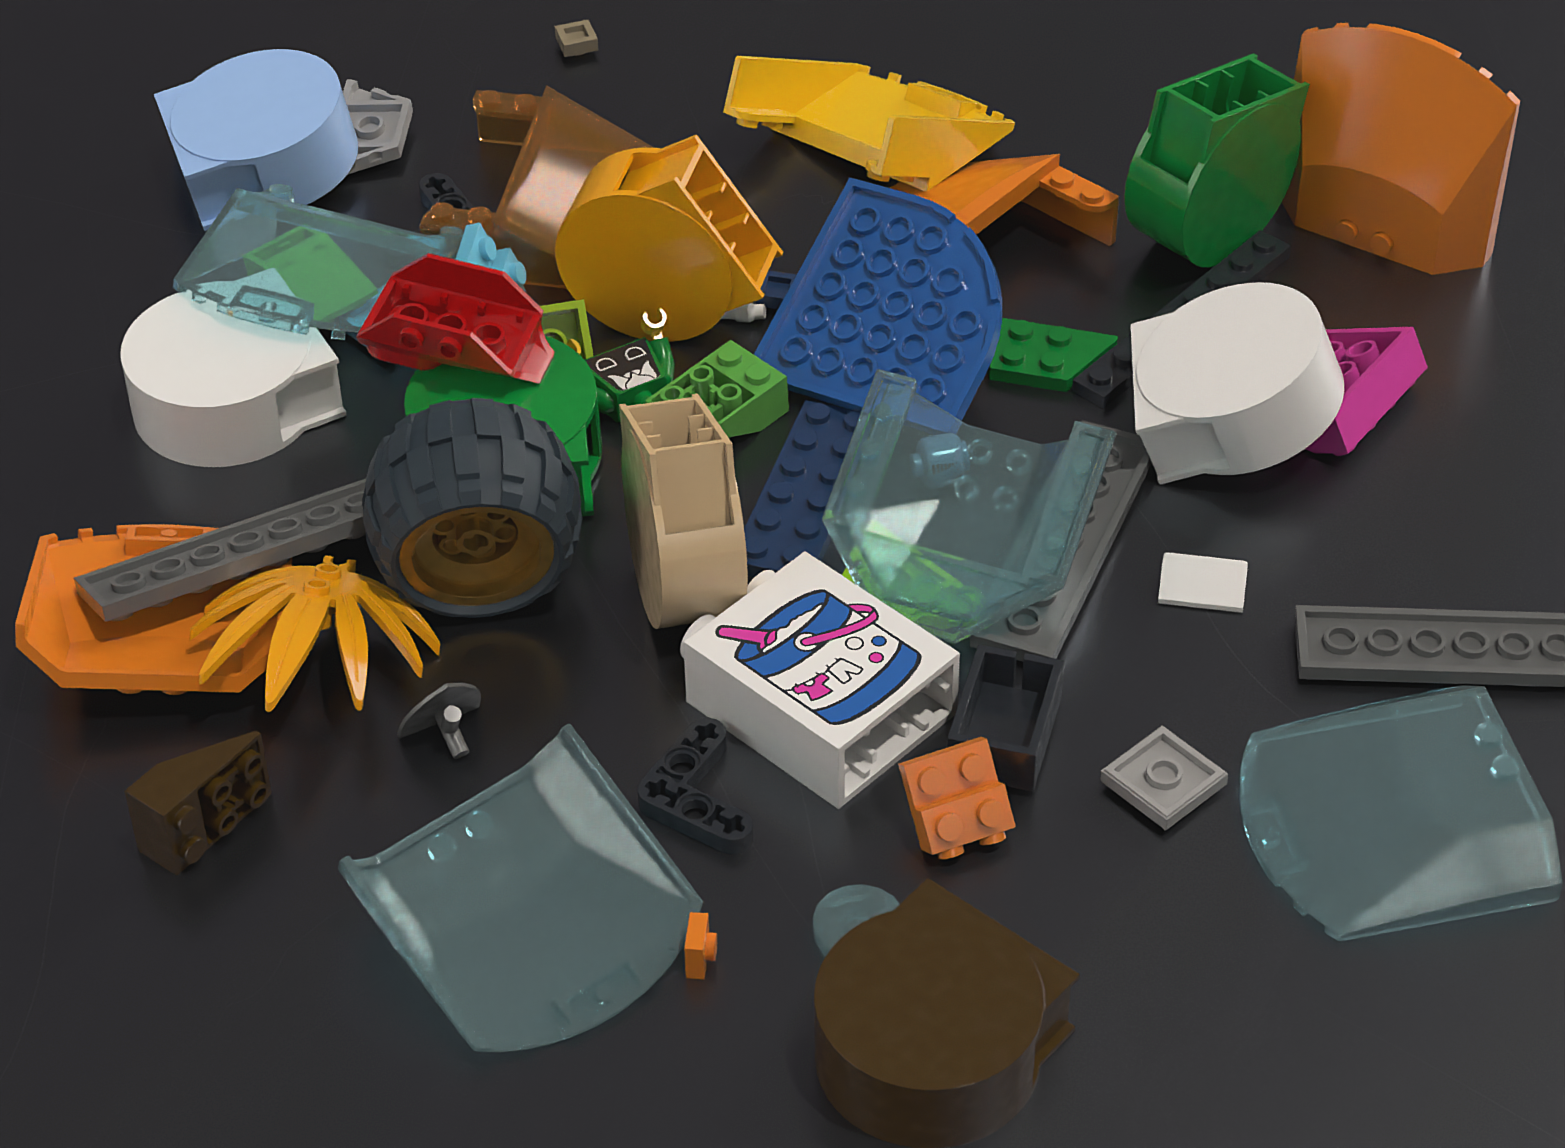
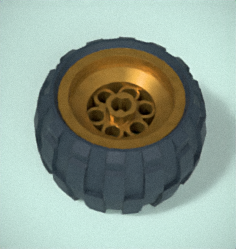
(472, 508)

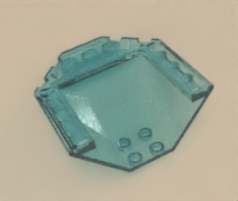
(957, 516)

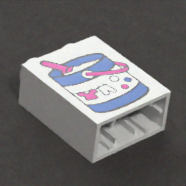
(820, 677)

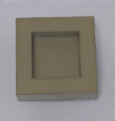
(576, 38)

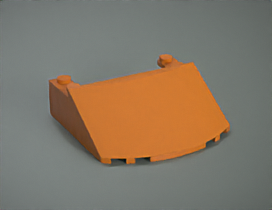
(989, 188)

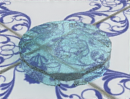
(846, 909)

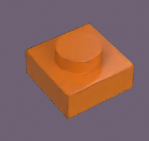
(699, 945)

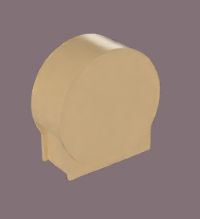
(682, 511)

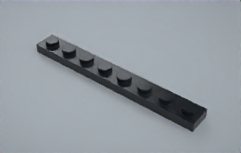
(1247, 264)

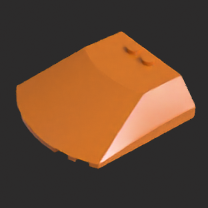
(1400, 147)
(142, 651)

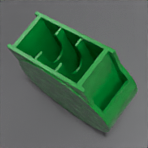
(1216, 159)
(562, 399)

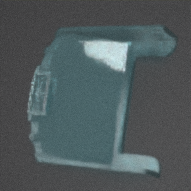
(300, 263)

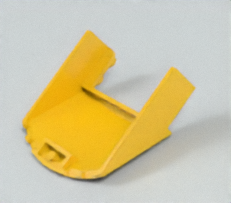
(876, 122)

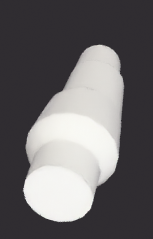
(746, 313)

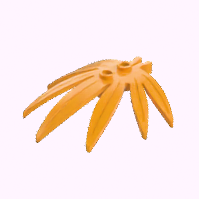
(313, 599)

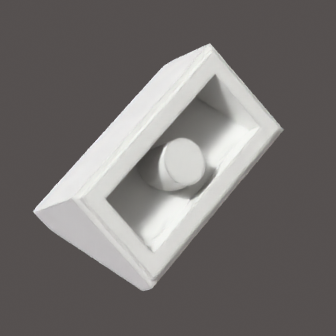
(1203, 582)

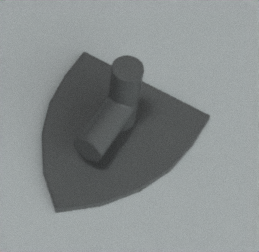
(445, 709)

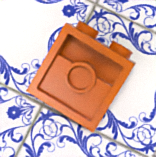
(956, 798)

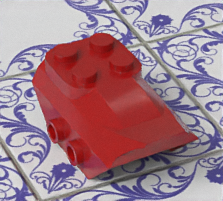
(457, 317)

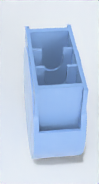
(260, 125)

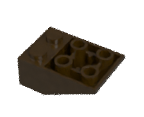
(197, 799)

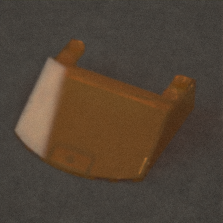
(557, 153)

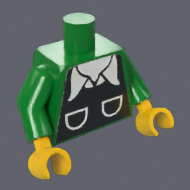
(632, 370)

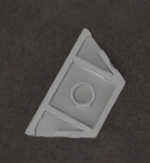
(379, 124)

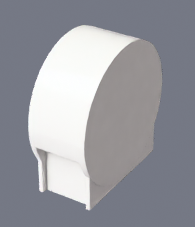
(1233, 381)
(222, 386)

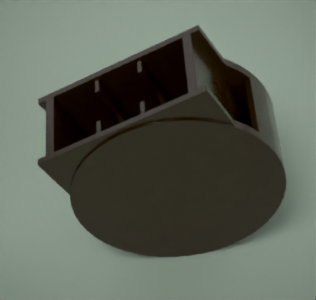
(936, 1021)

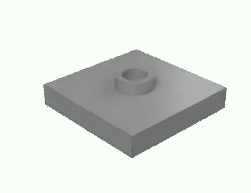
(1164, 777)

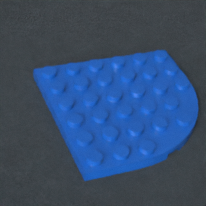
(890, 291)

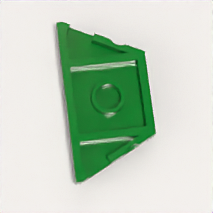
(1045, 354)

